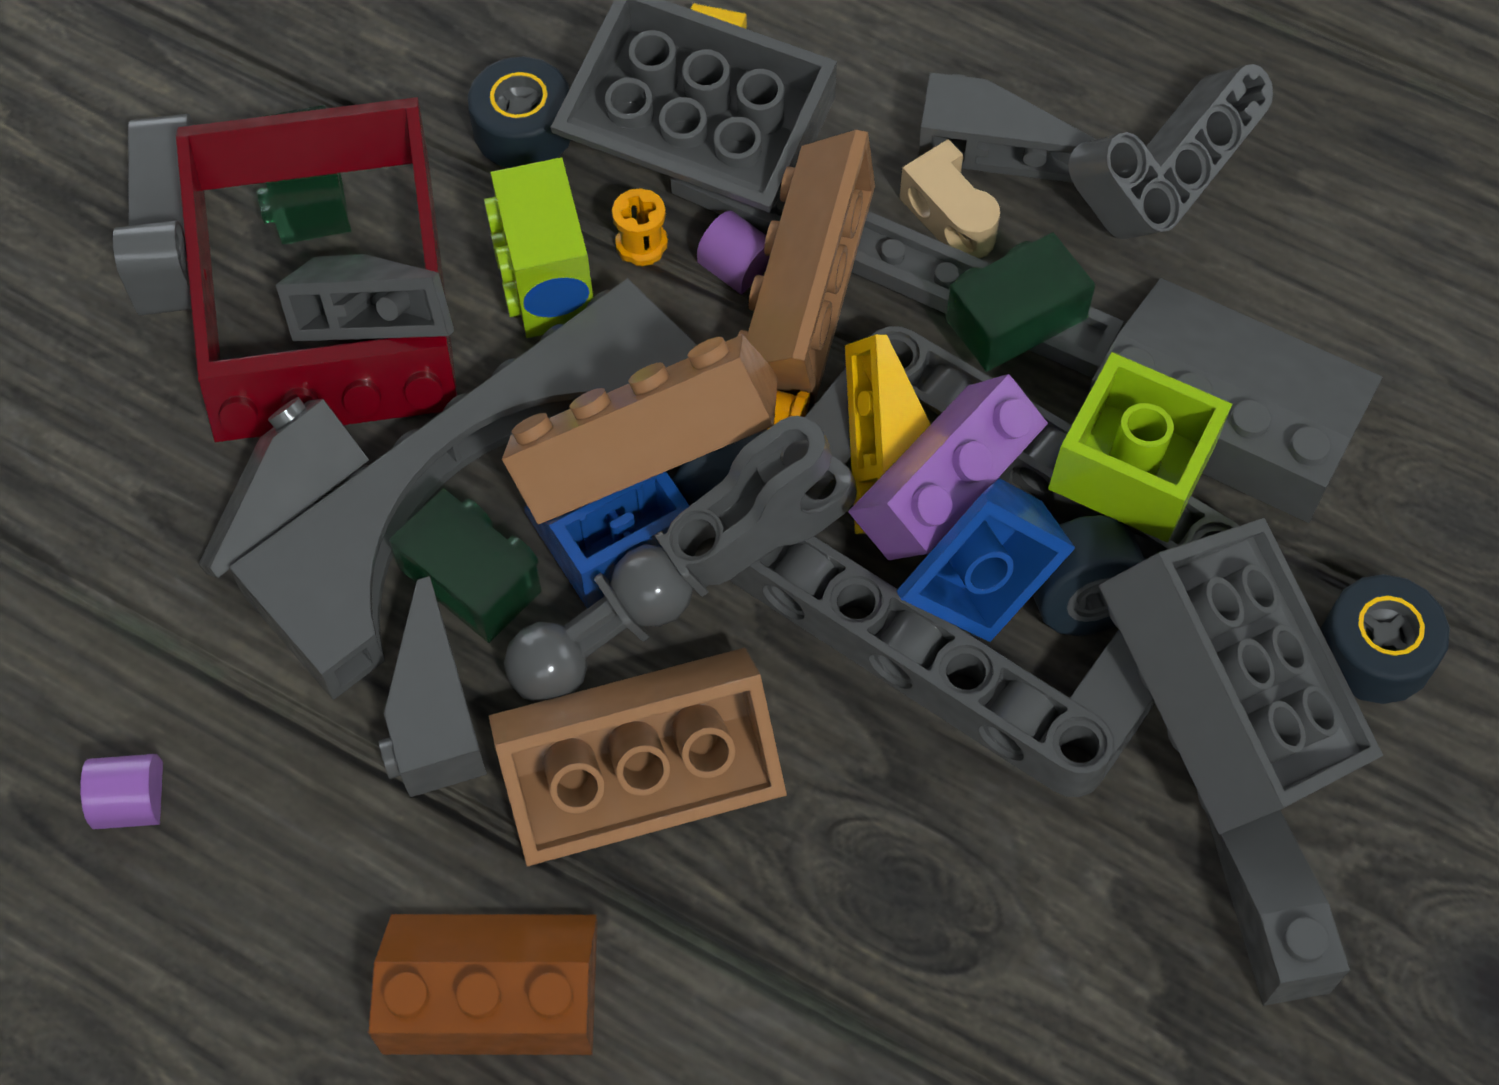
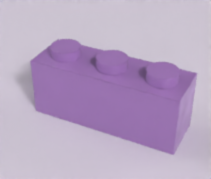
(948, 468)

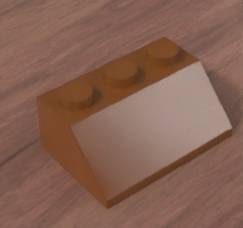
(485, 985)

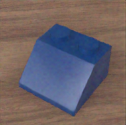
(989, 562)

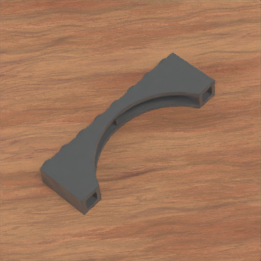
(328, 567)

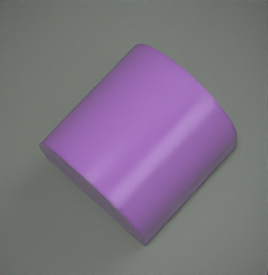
(733, 251)
(122, 791)

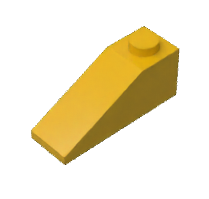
(881, 411)

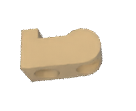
(948, 202)

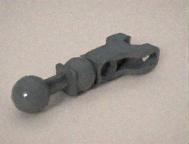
(748, 514)

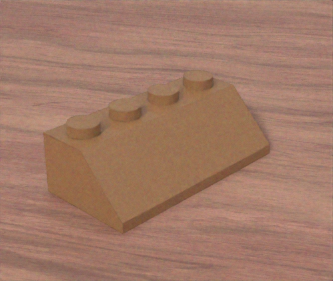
(811, 259)
(642, 427)
(638, 755)

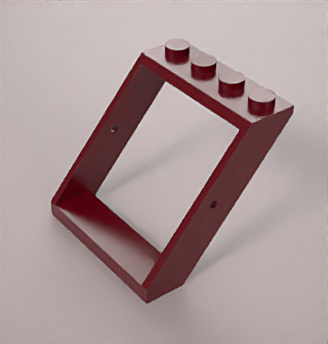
(354, 379)

